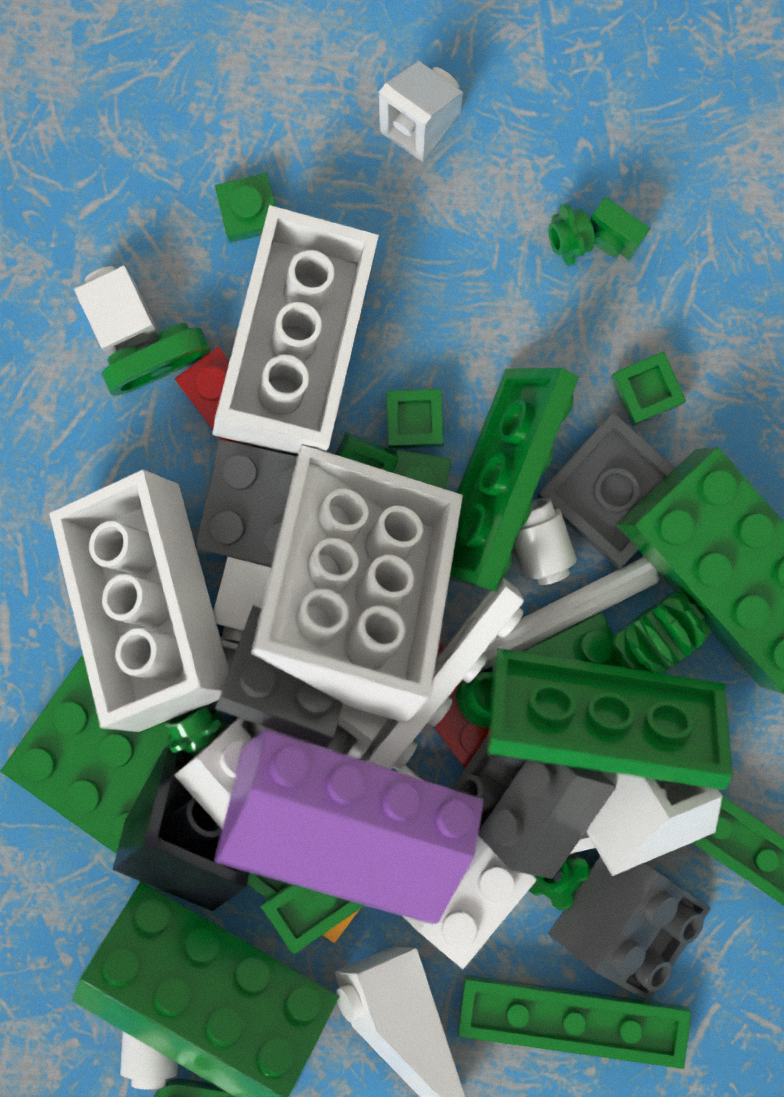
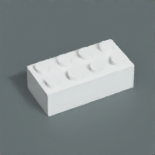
(295, 333)
(140, 602)

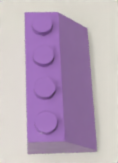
(348, 827)

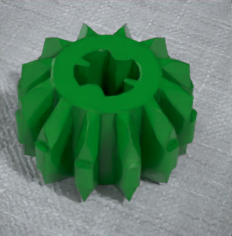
(661, 635)

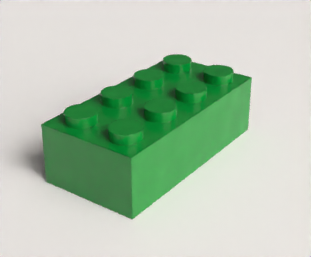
(724, 551)
(204, 997)

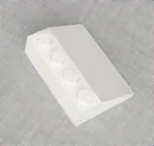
(359, 583)

